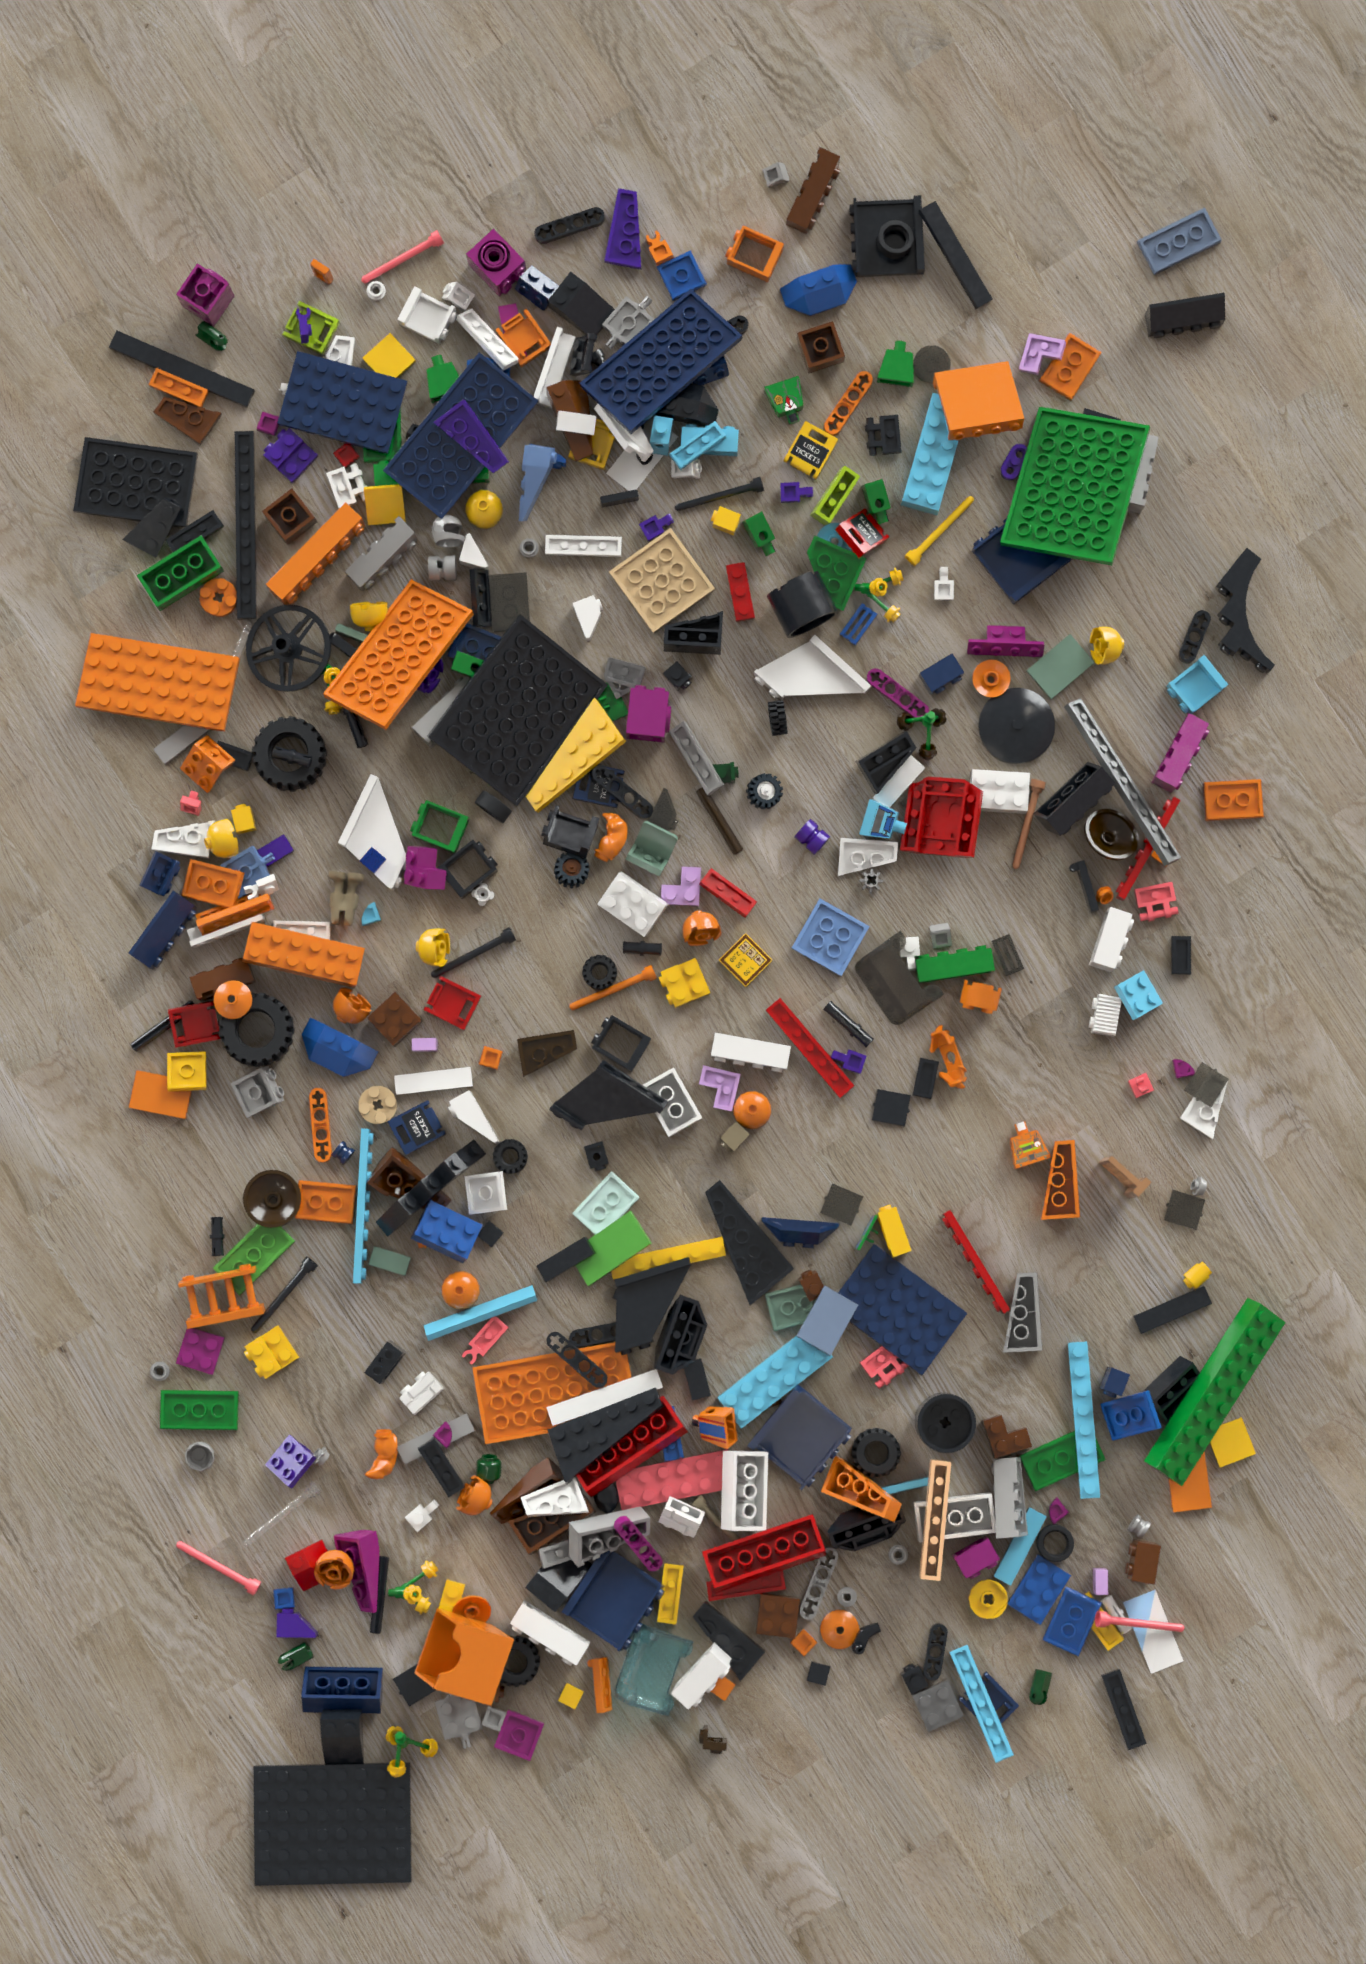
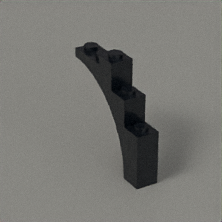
(1239, 637)
(429, 1187)

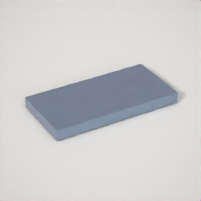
(1179, 241)

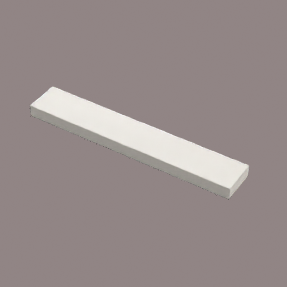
(603, 1397)

